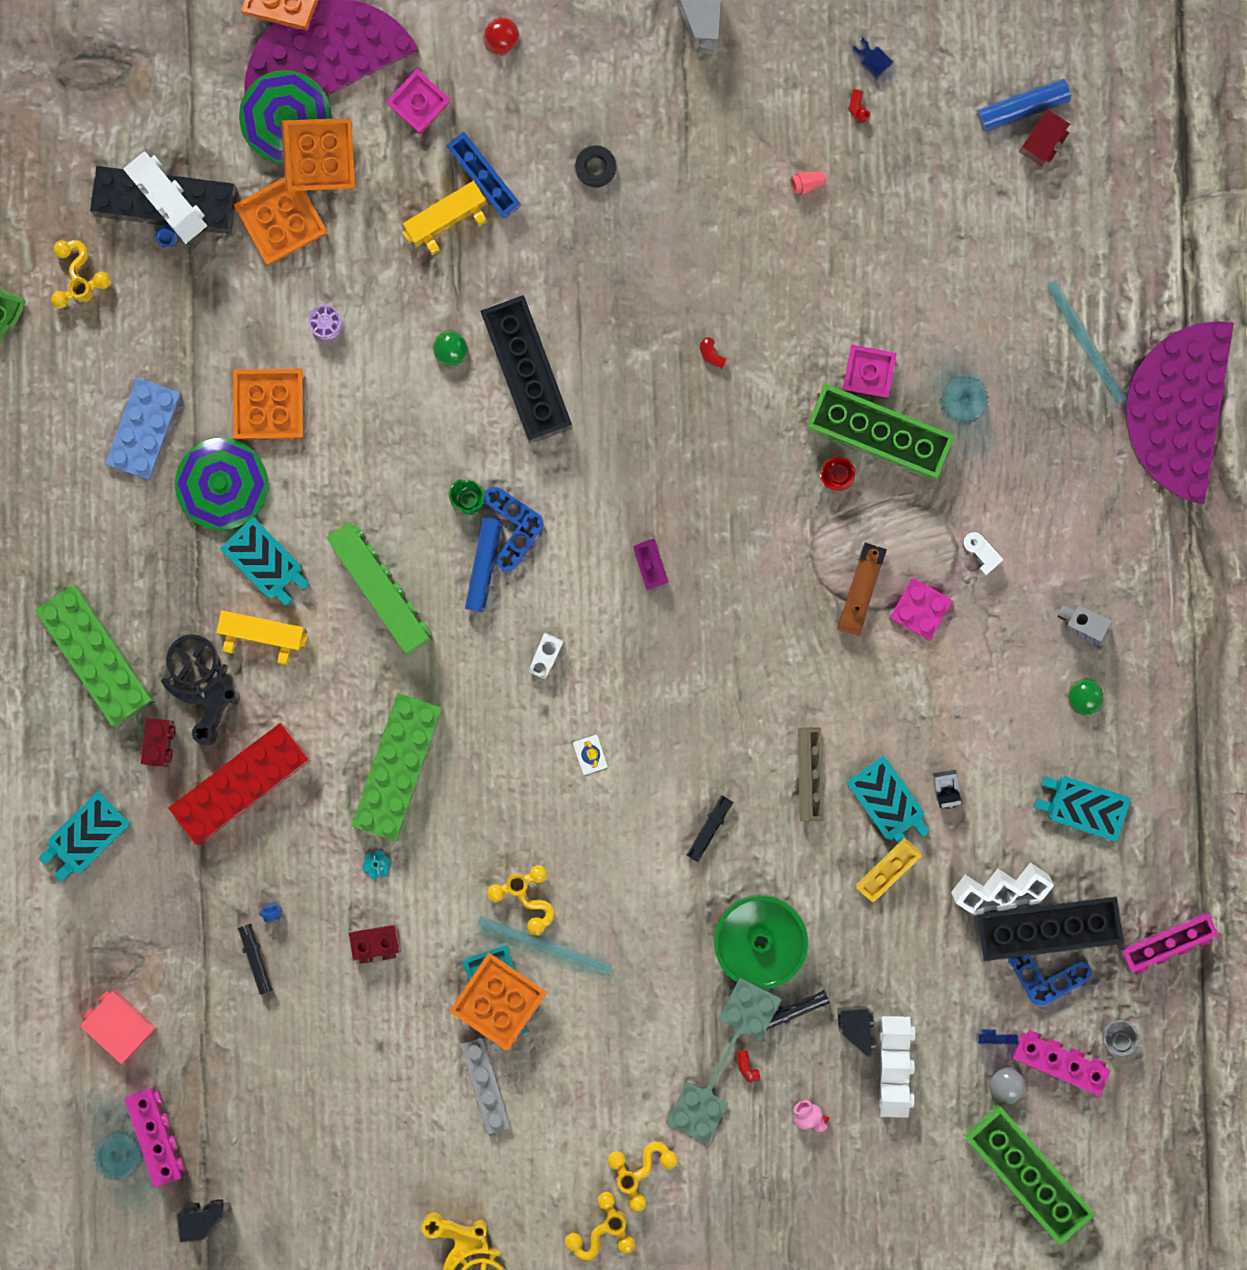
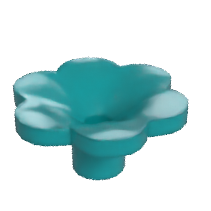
(383, 864)

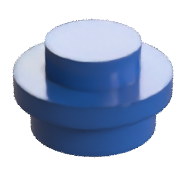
(166, 235)
(271, 912)

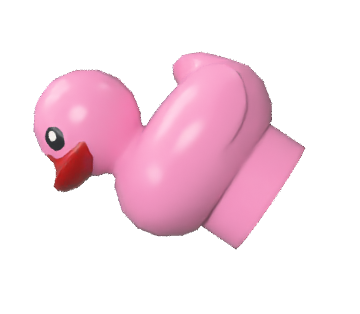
(810, 1116)

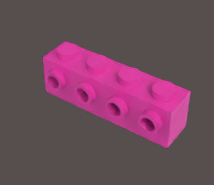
(1168, 942)
(1061, 1063)
(154, 1136)

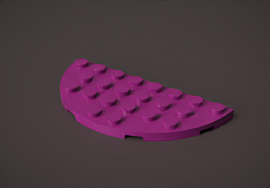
(338, 48)
(1177, 407)

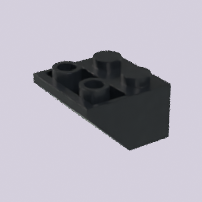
(855, 1025)
(198, 1221)

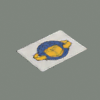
(590, 754)

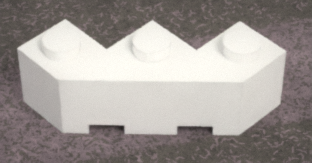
(166, 196)
(1003, 891)
(895, 1066)

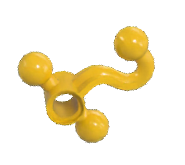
(100, 280)
(537, 874)
(617, 1160)
(625, 1243)

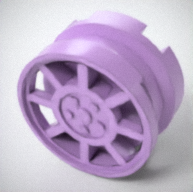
(325, 322)

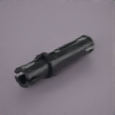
(709, 829)
(255, 958)
(798, 1008)

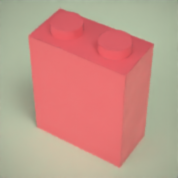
(117, 1026)

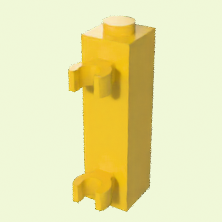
(445, 214)
(261, 631)

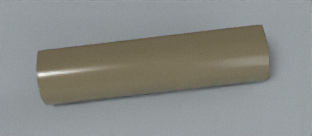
(810, 774)

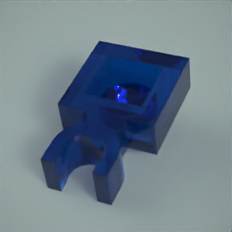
(874, 60)
(990, 1036)

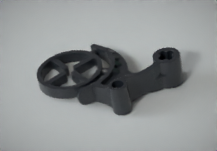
(213, 696)

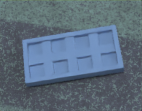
(143, 428)

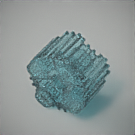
(974, 391)
(106, 1160)

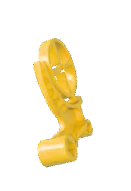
(467, 1242)

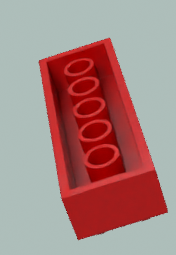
(239, 784)

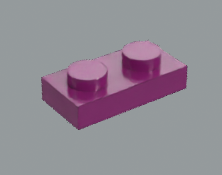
(650, 564)

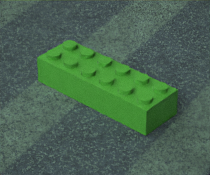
(880, 432)
(378, 588)
(95, 655)
(397, 767)
(1029, 1174)

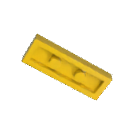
(888, 870)

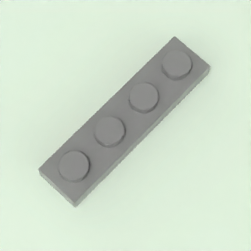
(485, 1085)

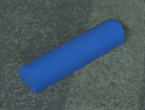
(1024, 105)
(484, 175)
(483, 565)

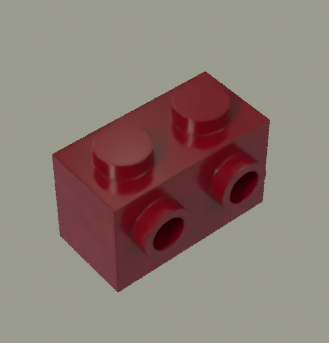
(1044, 137)
(157, 742)
(374, 943)

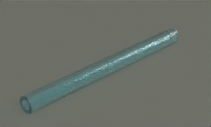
(1086, 342)
(544, 945)

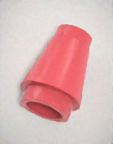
(807, 181)

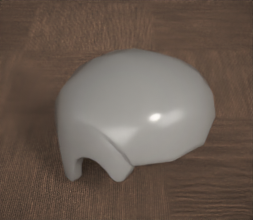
(1121, 1038)
(1008, 1085)

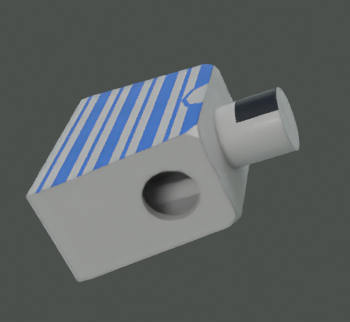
(1093, 631)

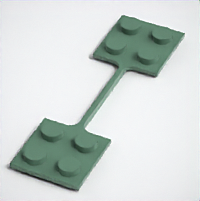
(748, 1012)

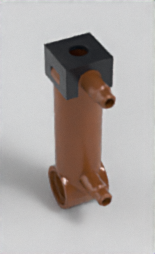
(861, 589)

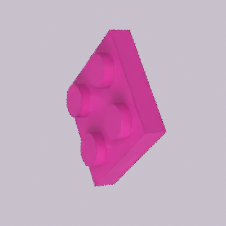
(418, 101)
(869, 371)
(921, 609)

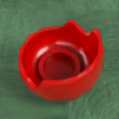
(501, 36)
(837, 473)

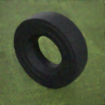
(595, 152)

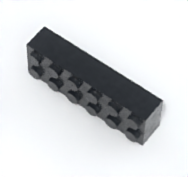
(121, 199)
(526, 369)
(1048, 929)

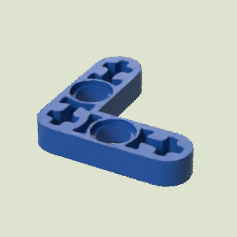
(520, 520)
(1039, 983)

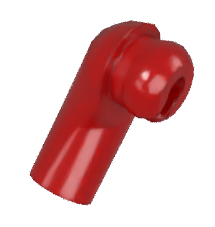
(856, 108)
(709, 355)
(744, 1067)

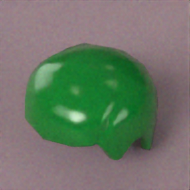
(450, 348)
(466, 496)
(1085, 696)

